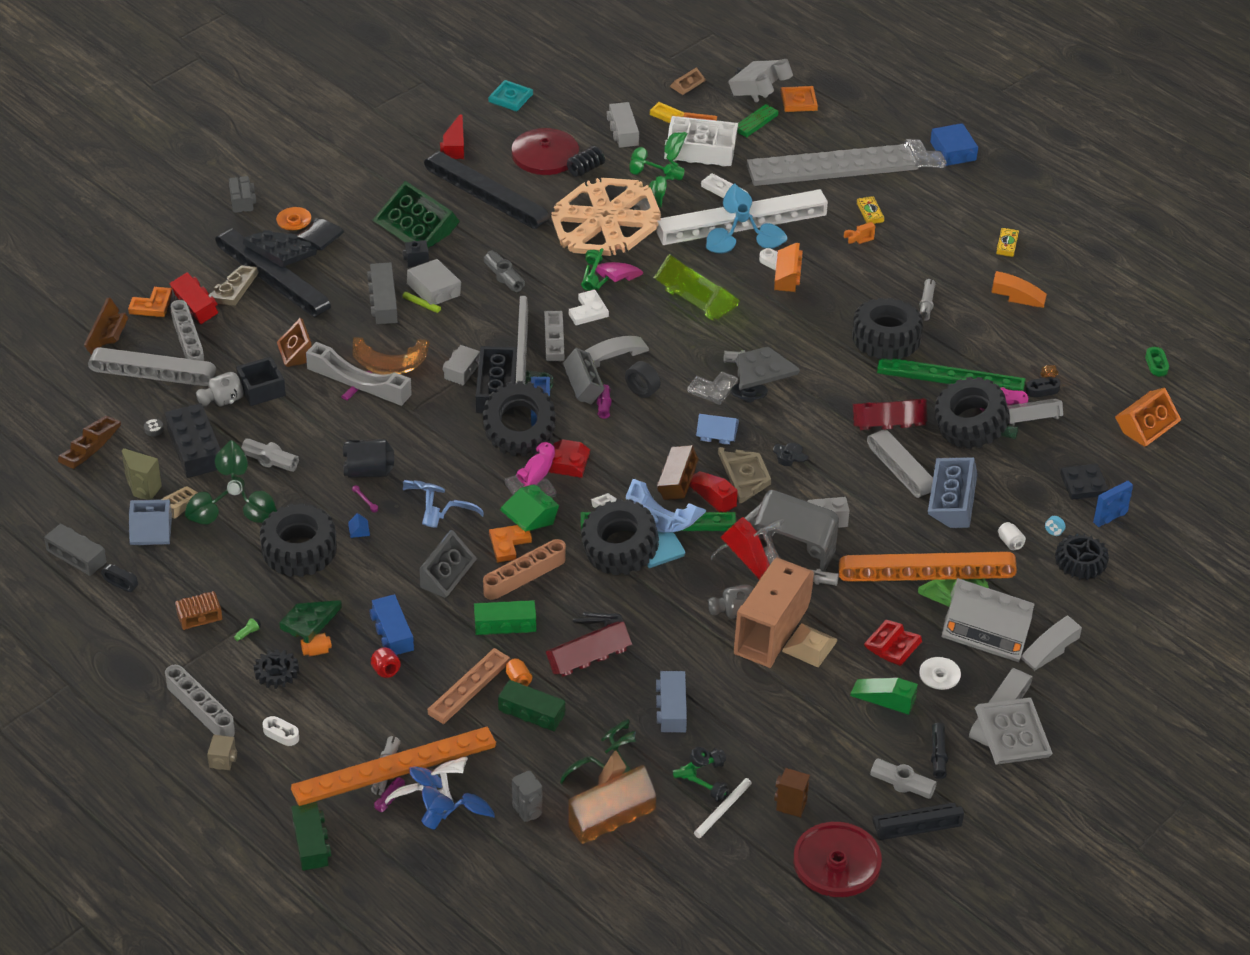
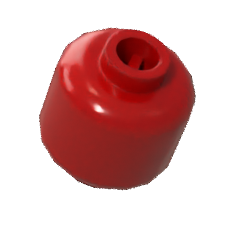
(385, 662)

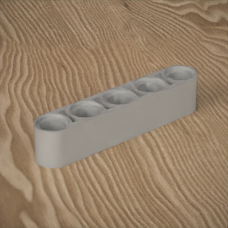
(186, 331)
(901, 463)
(1012, 688)
(199, 701)

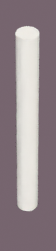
(722, 808)

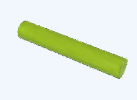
(419, 301)

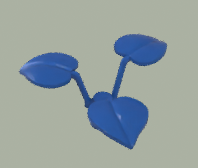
(438, 802)

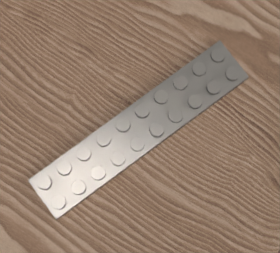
(830, 164)

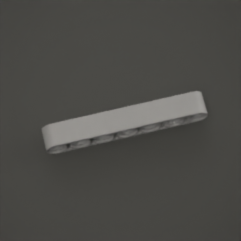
(151, 366)

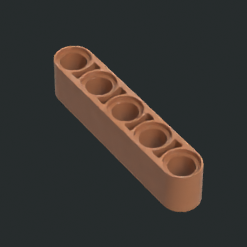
(524, 569)

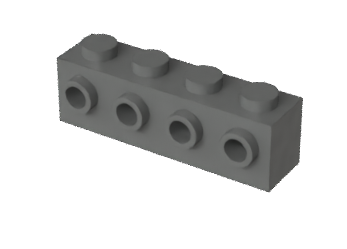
(383, 293)

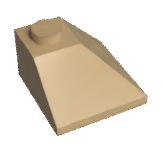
(809, 645)

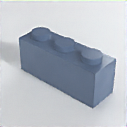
(671, 701)

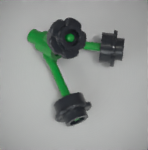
(701, 757)

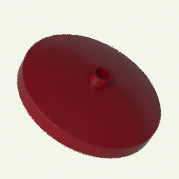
(544, 151)
(837, 859)

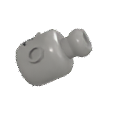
(222, 390)

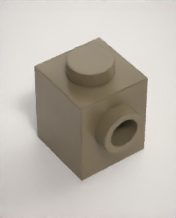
(222, 752)

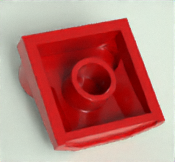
(569, 458)

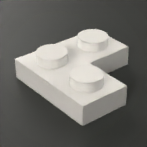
(591, 308)

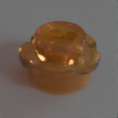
(1049, 371)

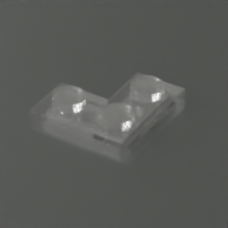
(921, 156)
(713, 391)

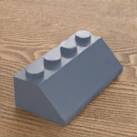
(953, 491)

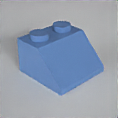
(717, 427)

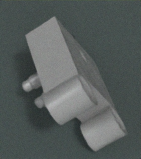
(758, 78)

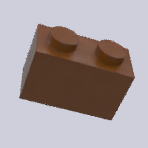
(792, 792)

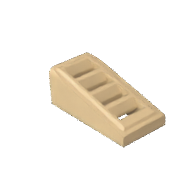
(179, 507)

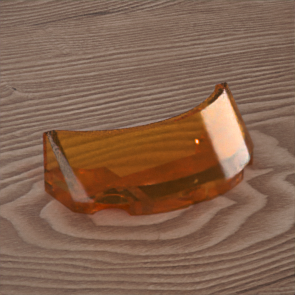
(388, 364)

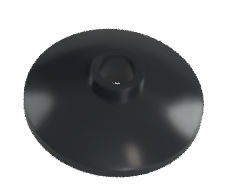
(749, 394)

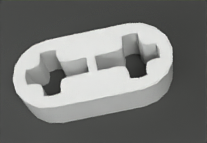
(280, 731)

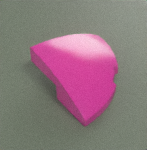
(618, 271)

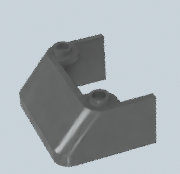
(801, 522)

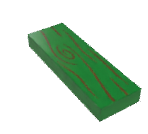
(756, 120)

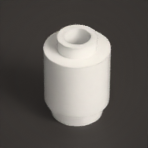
(1011, 536)

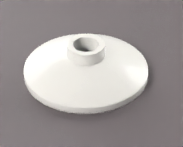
(940, 673)

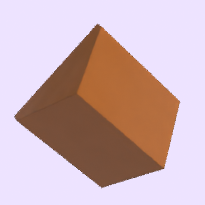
(295, 344)

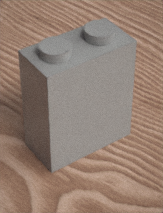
(433, 282)

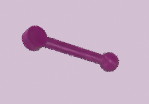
(373, 507)

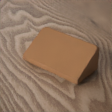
(688, 81)
(613, 768)

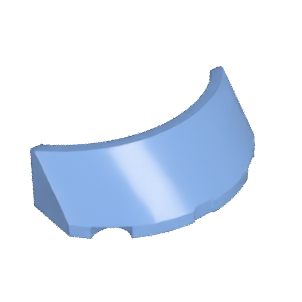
(665, 520)

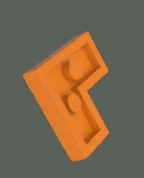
(152, 306)
(505, 538)

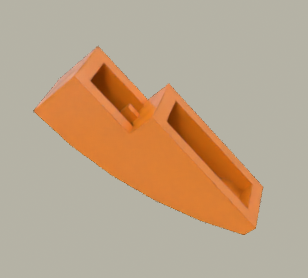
(1018, 290)

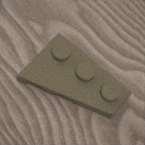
(235, 286)

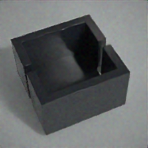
(261, 381)

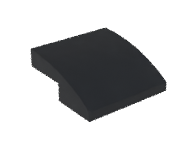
(320, 233)

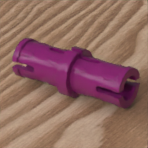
(604, 402)

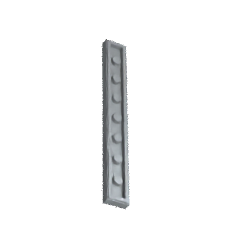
(522, 340)

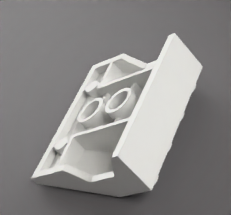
(706, 140)

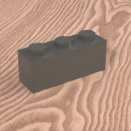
(583, 376)
(75, 549)

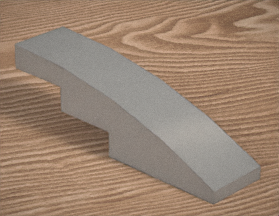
(554, 335)

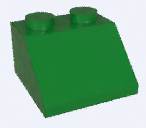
(531, 508)

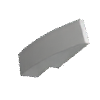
(1052, 643)

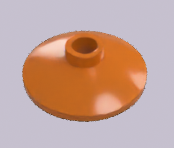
(293, 218)

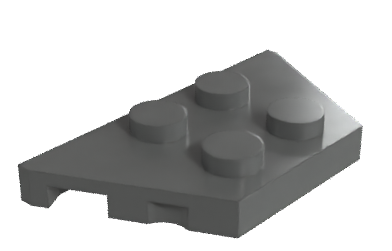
(763, 367)

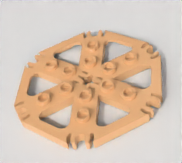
(595, 218)

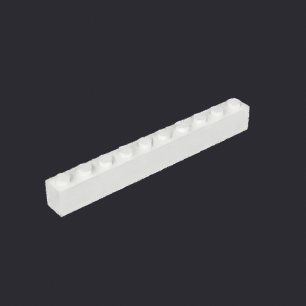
(772, 211)

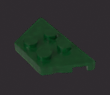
(309, 618)

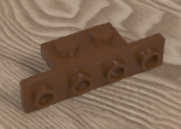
(106, 327)

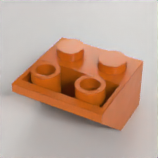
(788, 268)

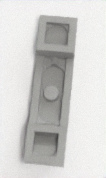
(615, 347)

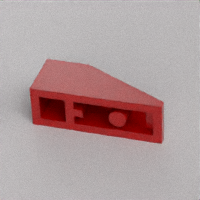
(453, 140)
(715, 491)
(746, 546)

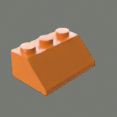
(1149, 417)

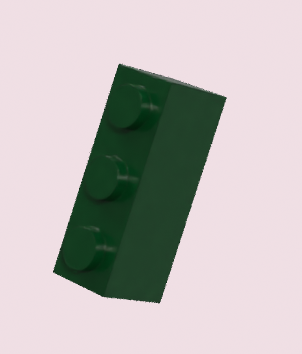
(531, 705)
(311, 836)

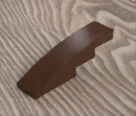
(91, 441)

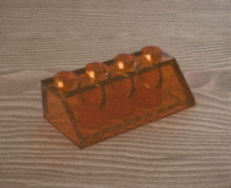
(611, 804)

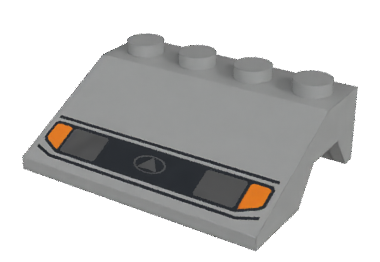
(987, 620)

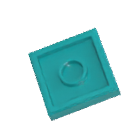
(510, 95)

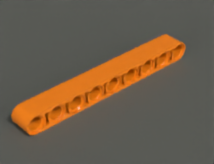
(927, 566)

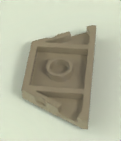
(745, 472)

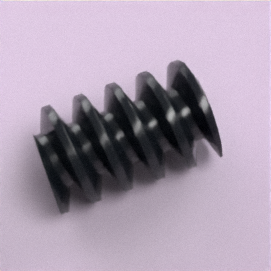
(585, 161)

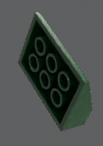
(416, 216)

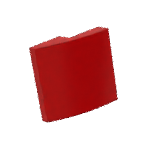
(893, 642)

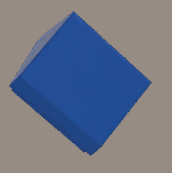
(358, 526)

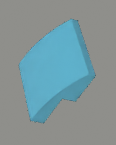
(668, 549)

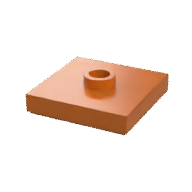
(799, 99)

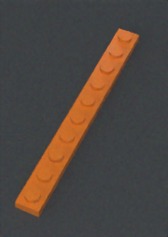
(392, 766)

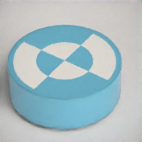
(1055, 525)

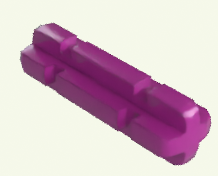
(380, 802)

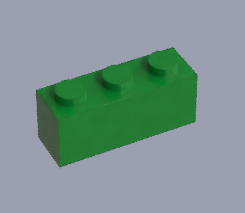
(505, 617)

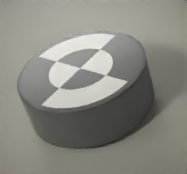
(153, 427)

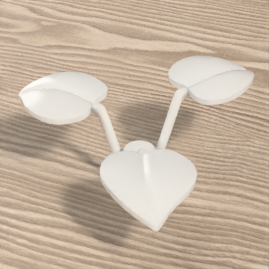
(453, 766)

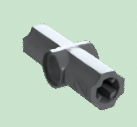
(504, 271)

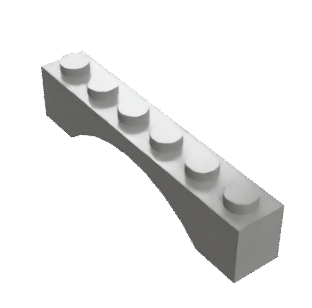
(327, 362)

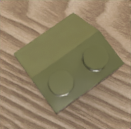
(142, 474)

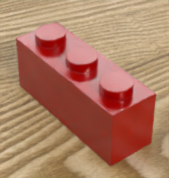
(197, 299)

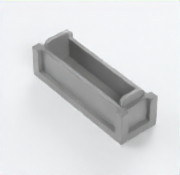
(1035, 410)

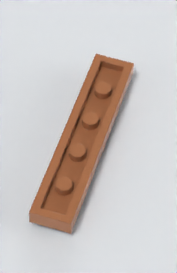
(468, 686)

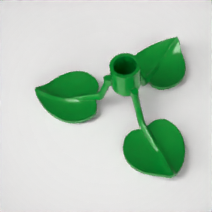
(672, 171)

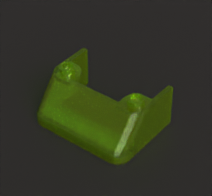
(695, 288)

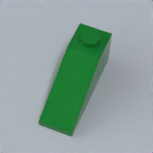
(887, 692)

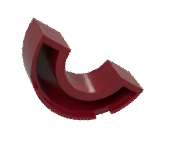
(890, 413)

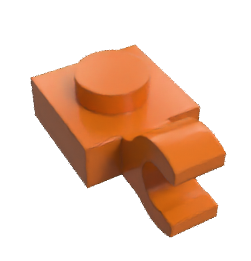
(863, 234)

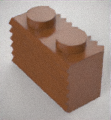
(198, 610)

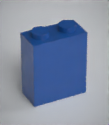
(954, 144)

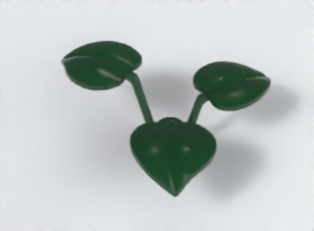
(231, 461)
(630, 737)

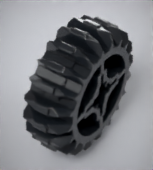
(1081, 556)

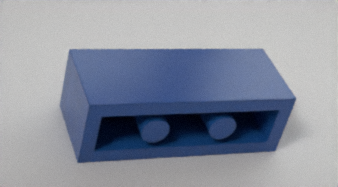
(391, 624)

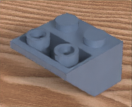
(150, 522)

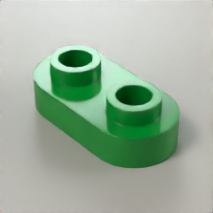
(1157, 361)

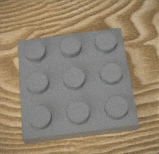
(1013, 730)

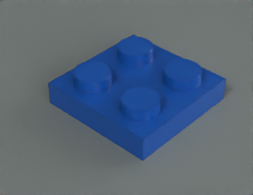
(1113, 503)

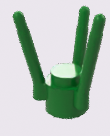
(591, 281)

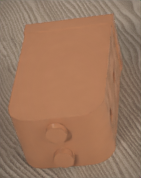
(772, 611)

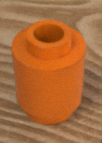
(318, 646)
(518, 672)

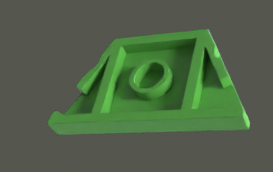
(941, 589)

